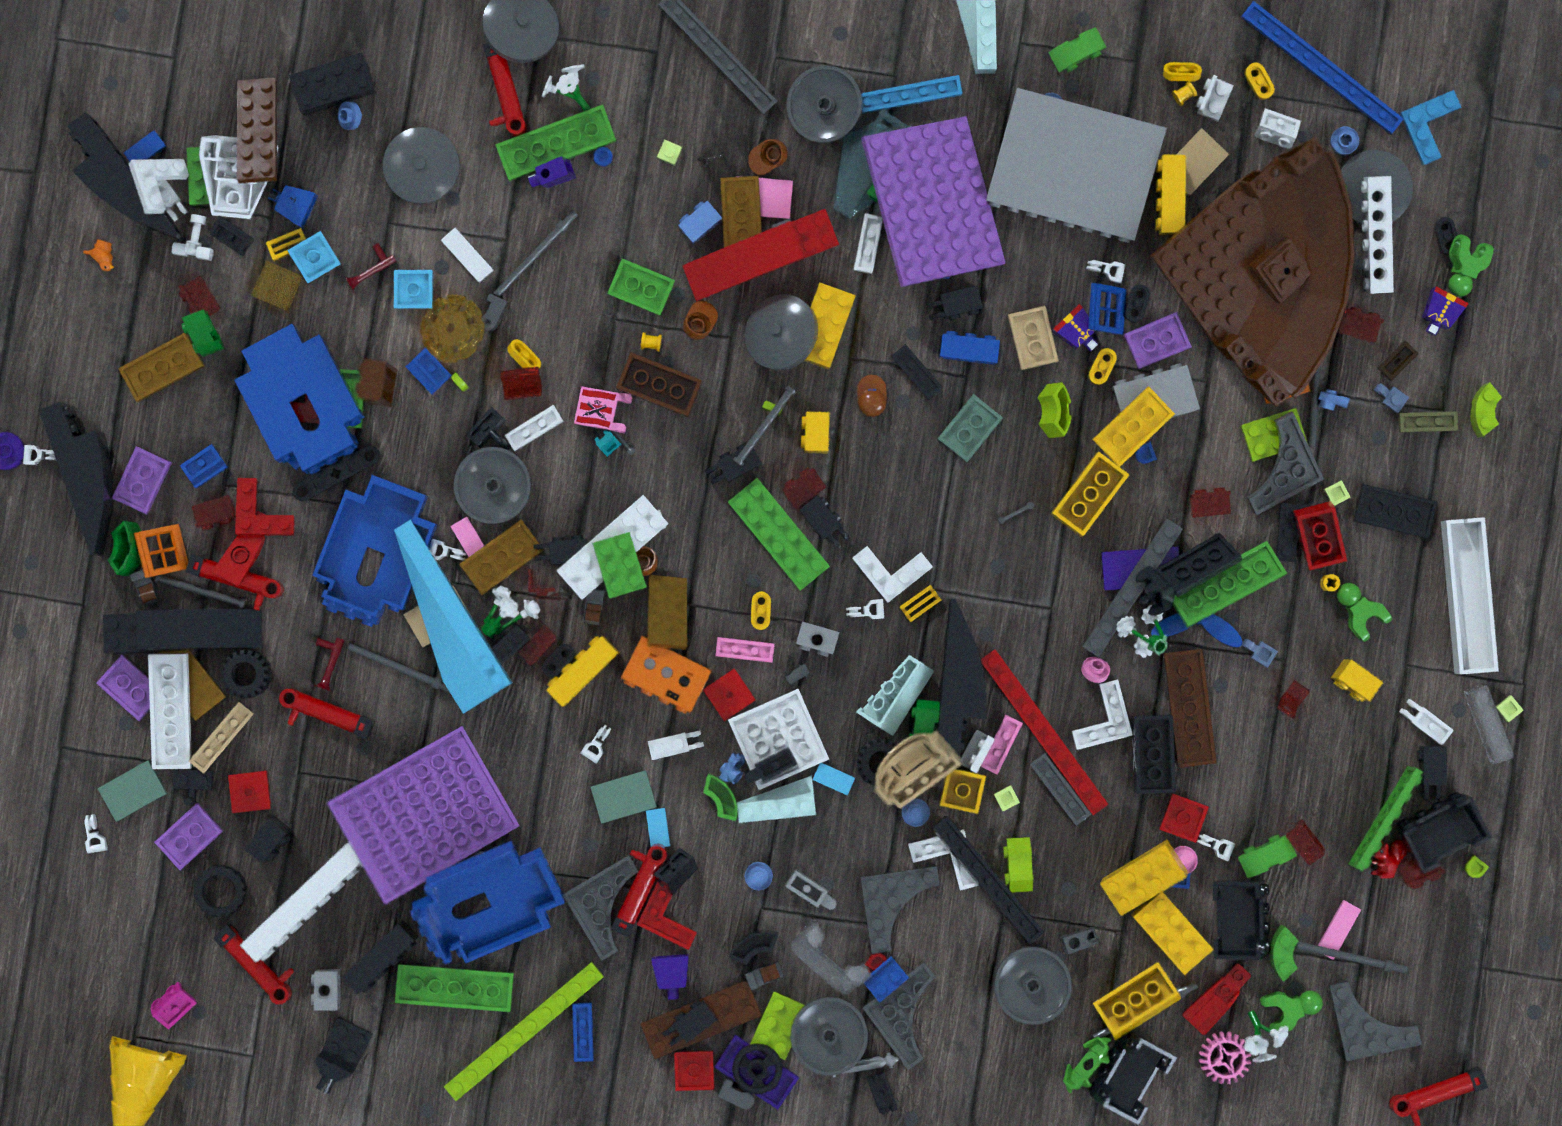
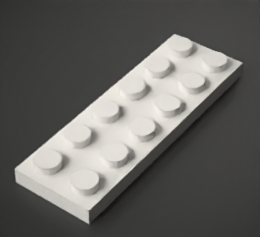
(583, 570)
(170, 710)

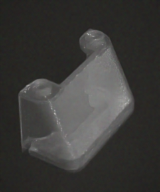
(806, 949)

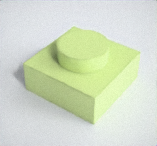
(669, 152)
(1337, 493)
(1509, 708)
(1006, 798)

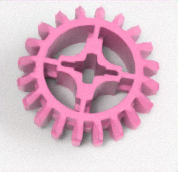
(1232, 1054)

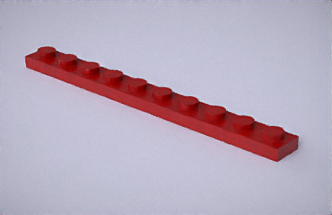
(1043, 732)

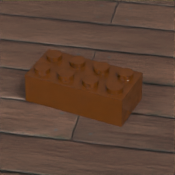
(376, 382)
(659, 384)

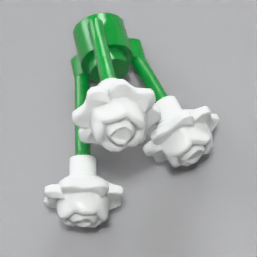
(507, 608)
(1144, 645)

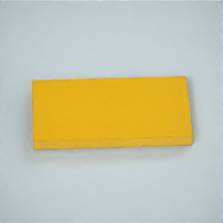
(1133, 426)

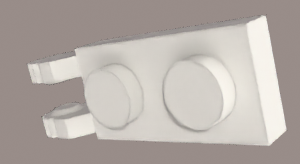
(170, 198)
(1428, 723)
(673, 745)

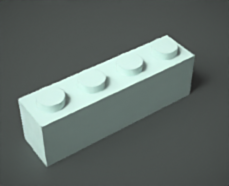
(980, 31)
(897, 695)
(783, 802)

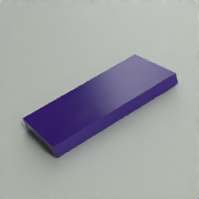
(1120, 564)
(773, 1097)

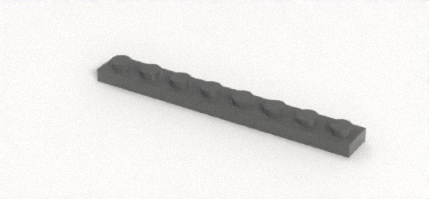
(718, 54)
(1131, 590)

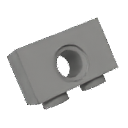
(829, 639)
(327, 977)

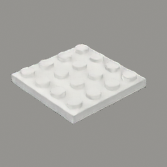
(775, 727)

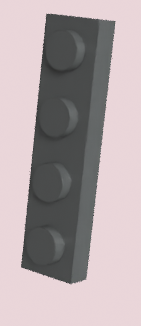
(1060, 789)

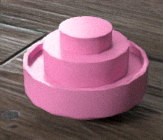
(1095, 669)
(1187, 857)

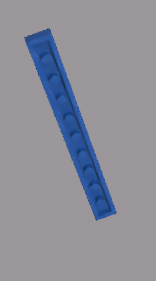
(1322, 67)

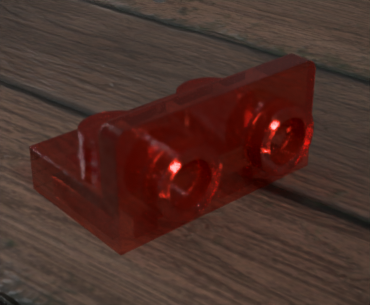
(199, 296)
(1360, 325)
(521, 383)
(804, 487)
(1210, 503)
(213, 512)
(538, 645)
(1306, 842)
(1413, 876)

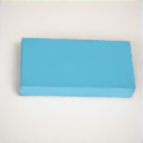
(833, 778)
(658, 827)

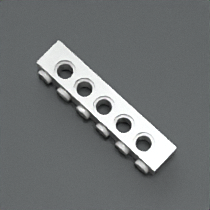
(1384, 283)

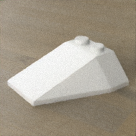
(219, 171)

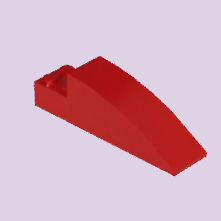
(760, 254)

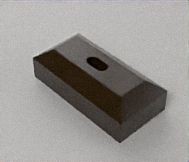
(1404, 353)

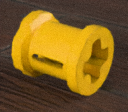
(1184, 93)
(651, 342)
(1335, 584)

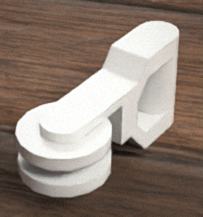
(1094, 266)
(40, 455)
(457, 553)
(853, 611)
(590, 755)
(91, 822)
(1228, 850)

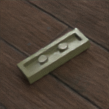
(1428, 422)

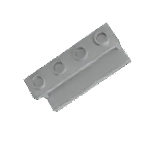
(1171, 386)

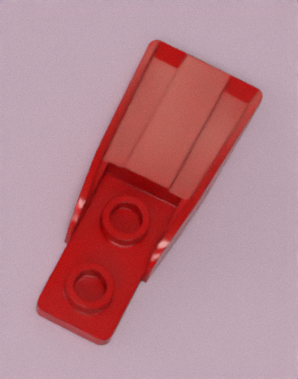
(239, 558)
(1216, 1000)

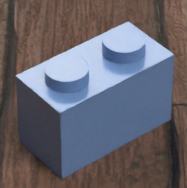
(699, 222)

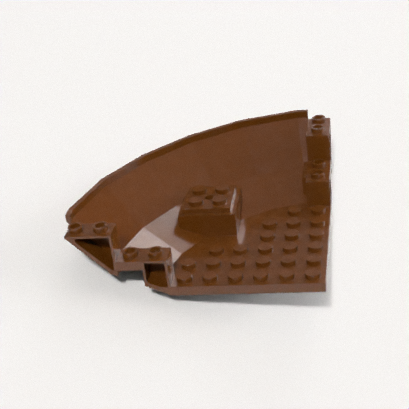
(1233, 265)

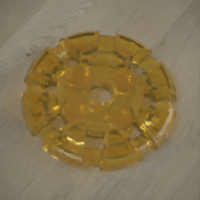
(462, 330)

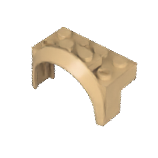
(904, 758)

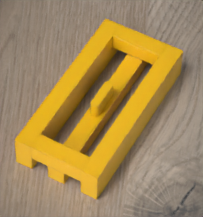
(284, 237)
(907, 612)

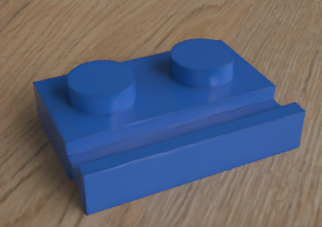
(428, 371)
(204, 466)
(886, 979)

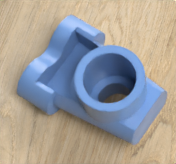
(1329, 399)
(730, 771)

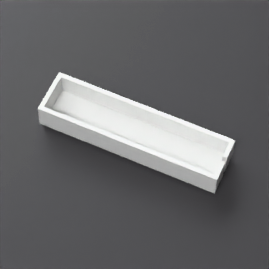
(1469, 596)
(302, 904)

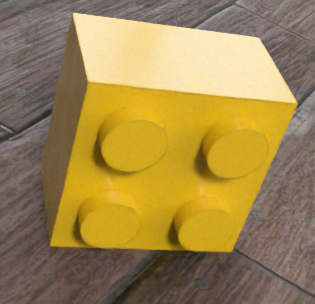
(816, 432)
(1356, 680)
(962, 790)

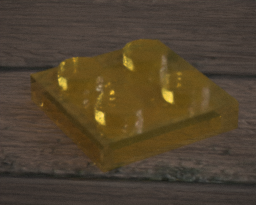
(276, 285)

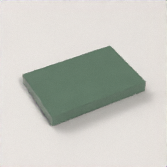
(970, 428)
(132, 790)
(623, 796)

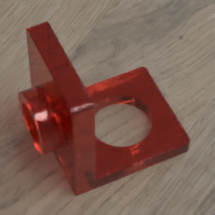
(539, 591)
(1293, 698)

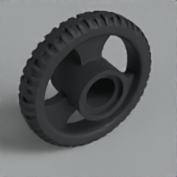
(741, 1060)

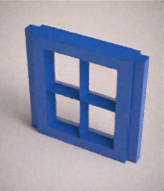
(1095, 308)

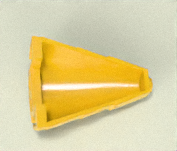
(139, 1080)

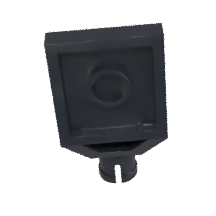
(341, 1053)

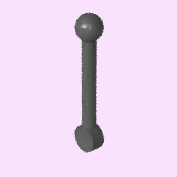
(630, 450)
(1029, 505)

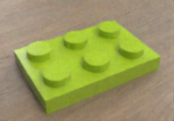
(1262, 435)
(776, 1024)

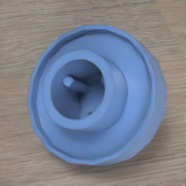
(349, 115)
(1344, 140)
(916, 812)
(758, 876)

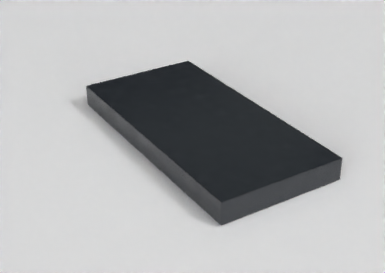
(1395, 511)

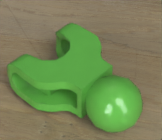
(1467, 265)
(1360, 610)
(1292, 1007)

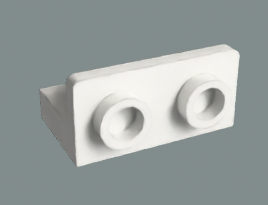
(1214, 99)
(1277, 129)
(976, 751)

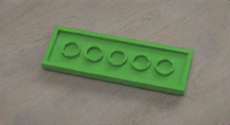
(562, 138)
(778, 534)
(1255, 571)
(1382, 824)
(454, 987)

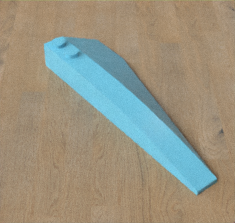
(459, 647)

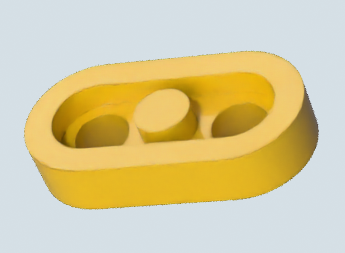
(1182, 71)
(1261, 80)
(523, 354)
(1102, 367)
(761, 610)

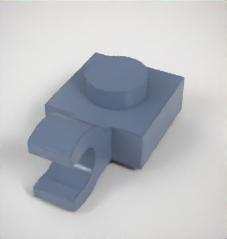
(1393, 398)
(1261, 653)

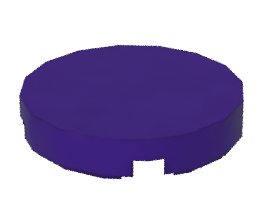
(10, 451)

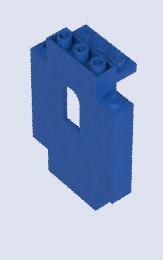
(284, 370)
(363, 524)
(518, 893)

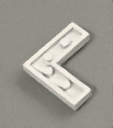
(145, 176)
(889, 585)
(1118, 722)
(935, 847)

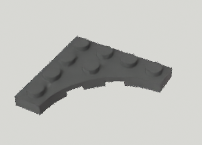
(1293, 470)
(885, 897)
(594, 900)
(895, 1015)
(1363, 1034)

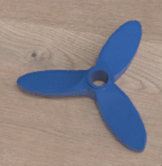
(1213, 625)

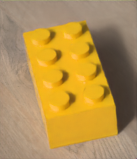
(1171, 191)
(832, 311)
(1089, 494)
(582, 671)
(1144, 877)
(1172, 932)
(1137, 1001)

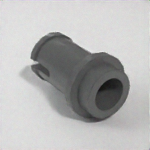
(797, 674)

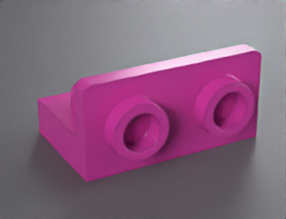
(172, 1005)

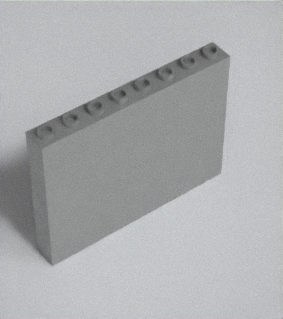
(1075, 165)

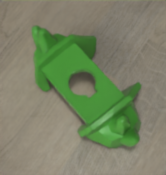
(1079, 1076)

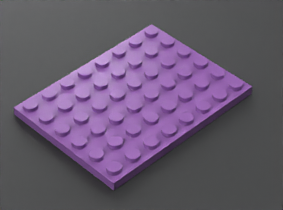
(933, 201)
(423, 814)

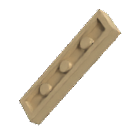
(221, 737)

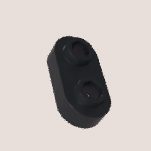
(1445, 236)
(1137, 304)
(558, 660)

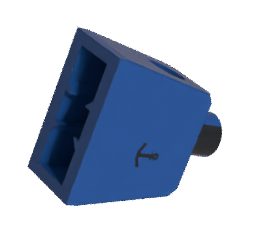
(294, 204)

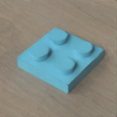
(314, 257)
(413, 289)

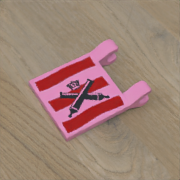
(598, 408)

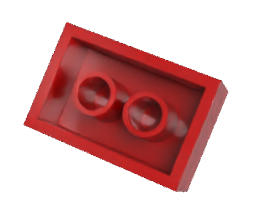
(1320, 535)

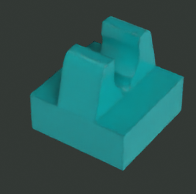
(607, 443)

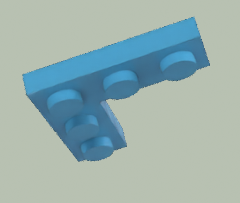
(1416, 124)

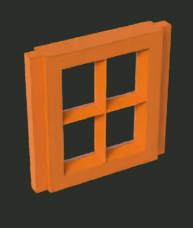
(145, 554)

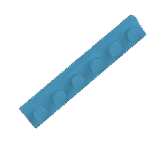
(911, 94)

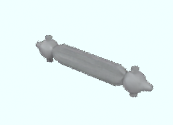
(873, 1063)

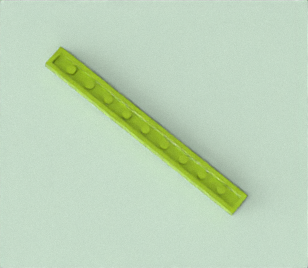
(523, 1031)

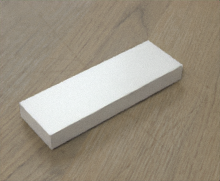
(868, 243)
(467, 255)
(534, 428)

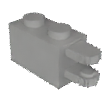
(810, 890)

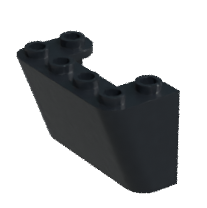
(1443, 830)
(1241, 919)
(1128, 1075)

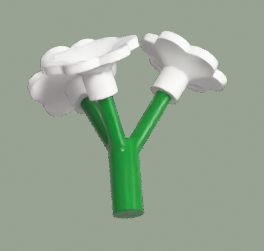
(566, 84)
(1257, 1045)

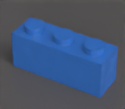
(969, 348)

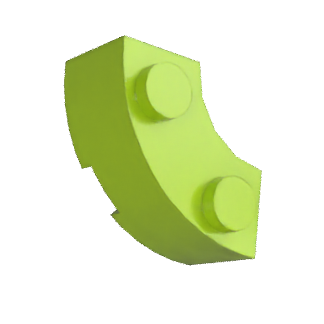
(1055, 410)
(1483, 410)
(1018, 864)

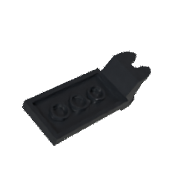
(1186, 572)

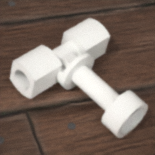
(194, 247)

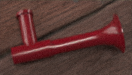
(384, 263)
(336, 649)

